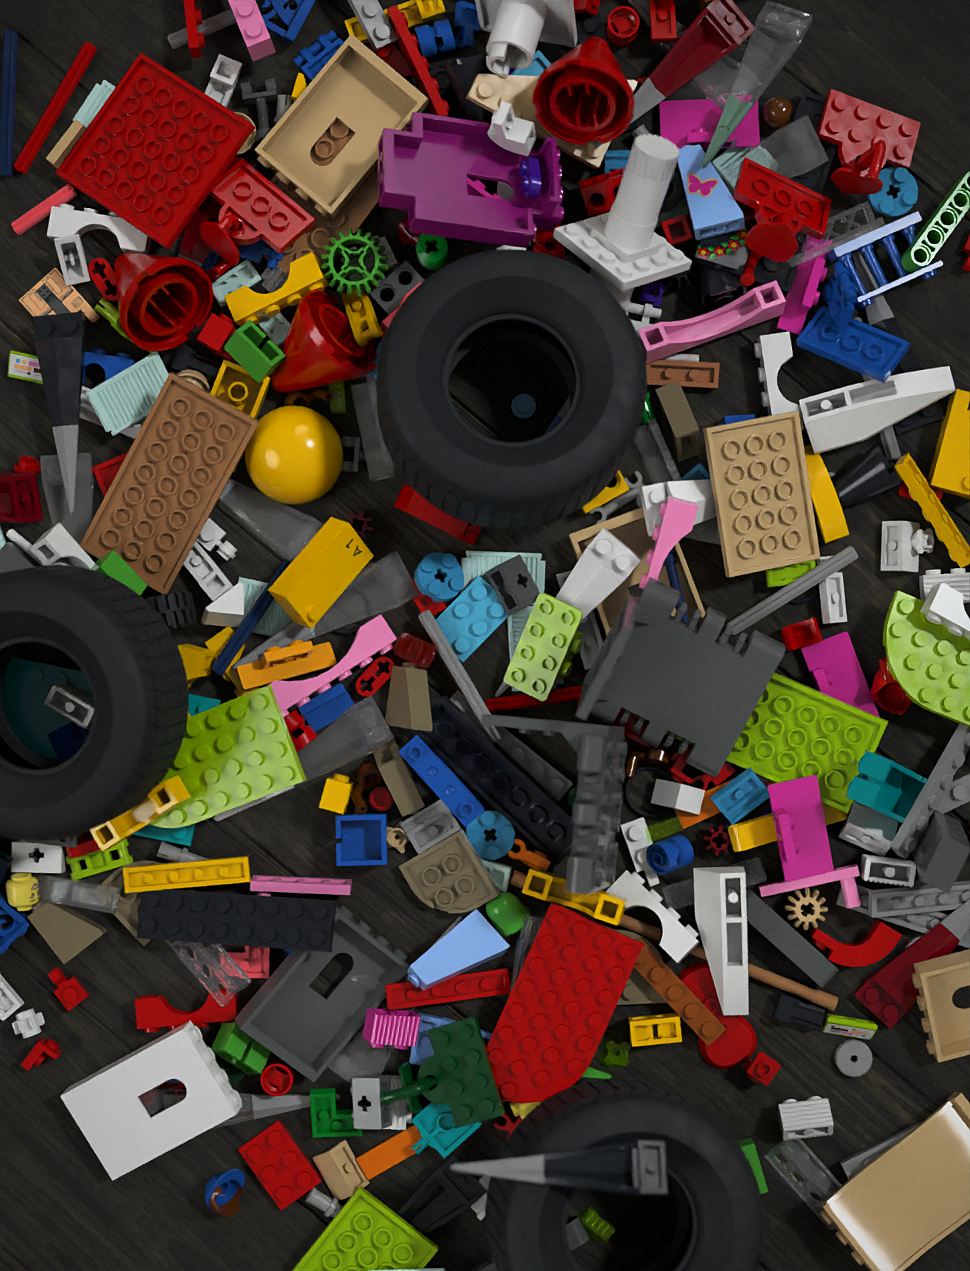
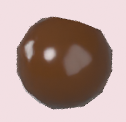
(777, 112)

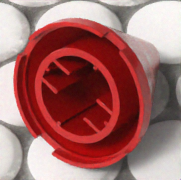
(584, 95)
(160, 299)
(320, 347)

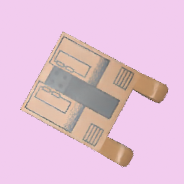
(54, 297)

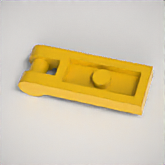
(361, 316)

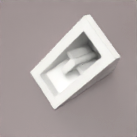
(72, 259)
(227, 609)
(677, 796)

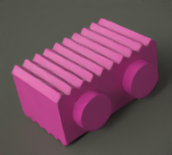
(391, 1028)

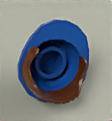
(224, 1192)

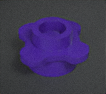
(655, 299)

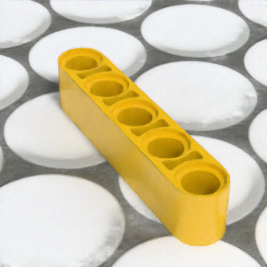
(762, 829)

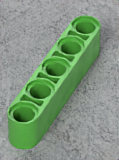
(936, 229)

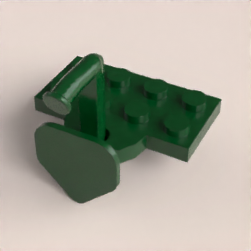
(459, 1071)

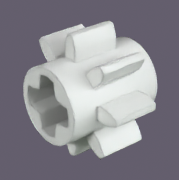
(28, 1023)

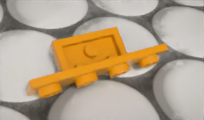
(286, 663)

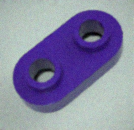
(531, 177)

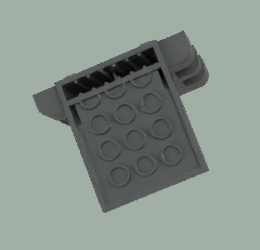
(678, 676)
(598, 800)

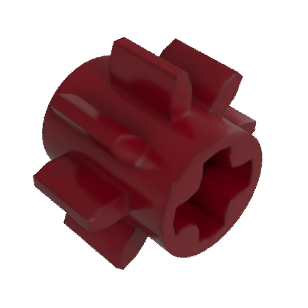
(405, 236)
(360, 518)
(714, 833)

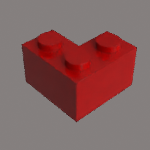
(217, 334)

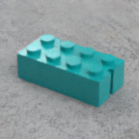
(885, 786)

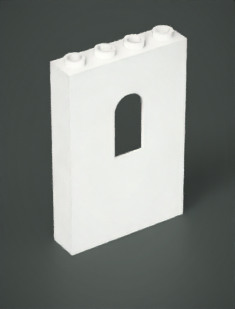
(117, 1121)

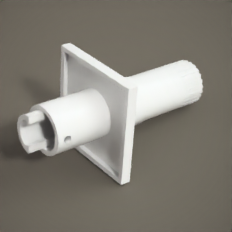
(518, 28)
(623, 242)

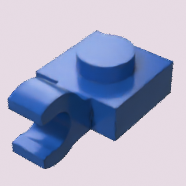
(467, 21)

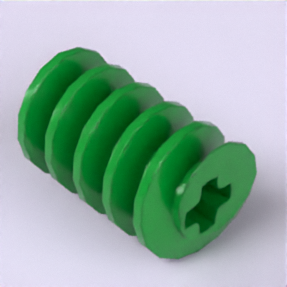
(432, 260)

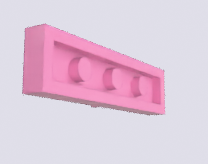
(844, 874)
(266, 884)

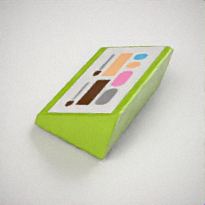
(24, 367)
(849, 1026)

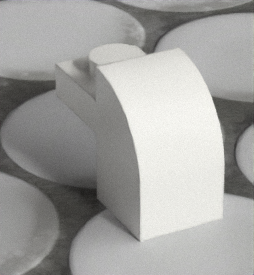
(512, 132)

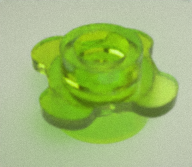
(622, 1058)

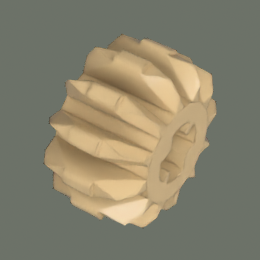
(806, 917)

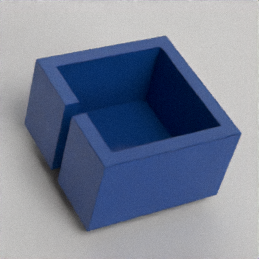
(363, 839)

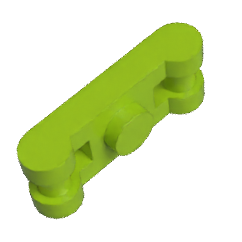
(99, 861)

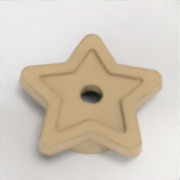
(400, 843)

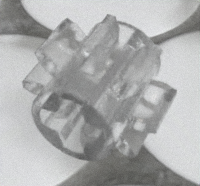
(273, 279)

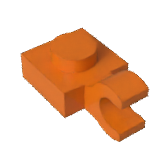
(531, 859)

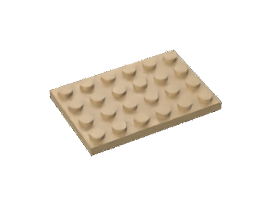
(761, 493)

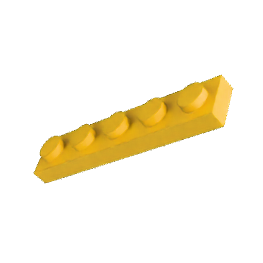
(933, 510)
(186, 874)

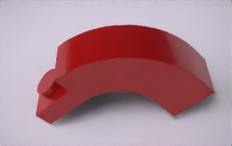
(418, 507)
(870, 949)

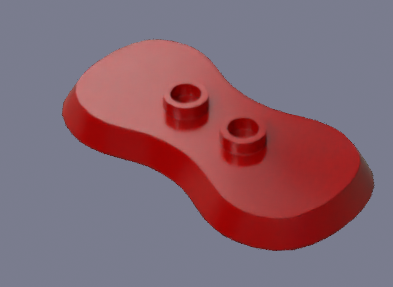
(739, 1039)

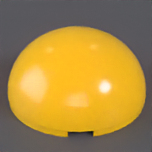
(294, 455)

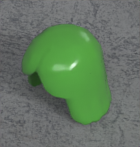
(506, 913)

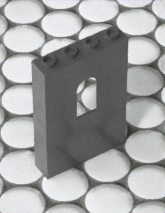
(302, 1023)

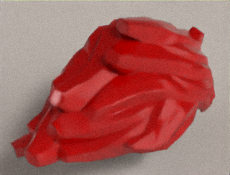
(887, 692)

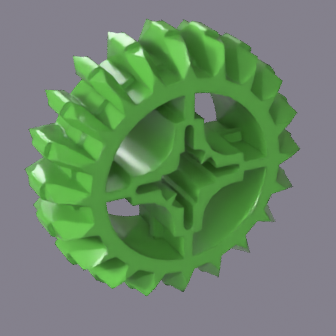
(362, 254)

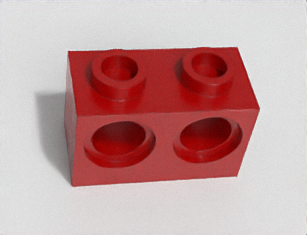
(604, 185)

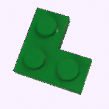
(326, 1118)

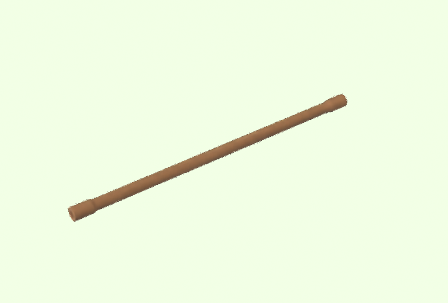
(814, 995)

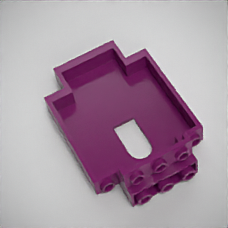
(428, 176)

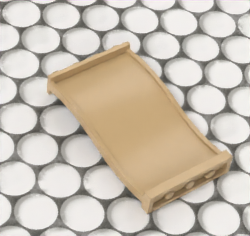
(907, 1193)

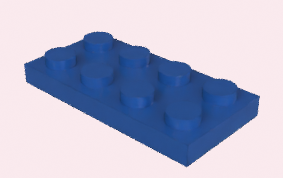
(855, 347)

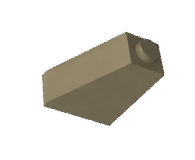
(679, 421)
(409, 698)
(398, 778)
(64, 929)

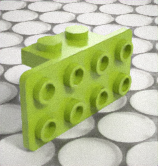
(545, 647)

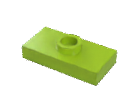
(786, 574)

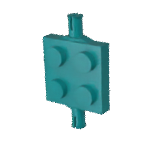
(439, 1129)

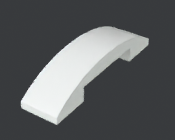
(223, 79)
(207, 572)

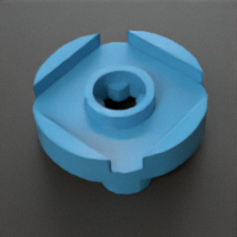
(906, 197)
(448, 567)
(504, 832)

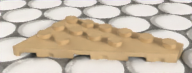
(492, 89)

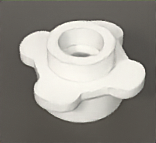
(923, 541)

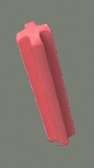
(43, 209)

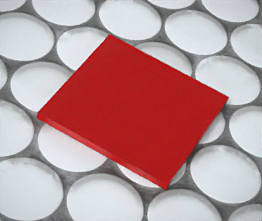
(155, 150)

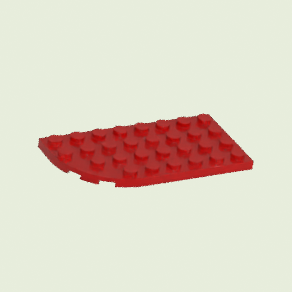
(559, 1005)

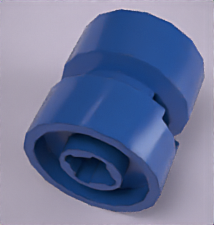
(426, 40)
(669, 854)

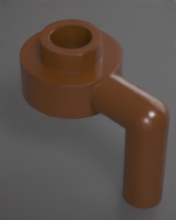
(305, 399)
(655, 756)
(368, 777)

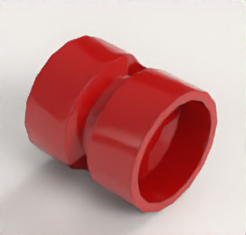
(622, 26)
(547, 244)
(296, 721)
(277, 1077)

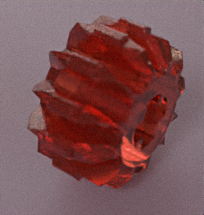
(415, 650)

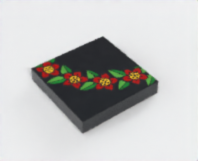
(724, 251)

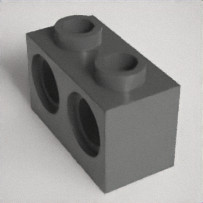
(392, 284)

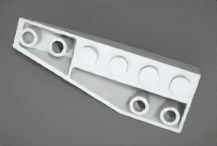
(870, 406)
(723, 931)

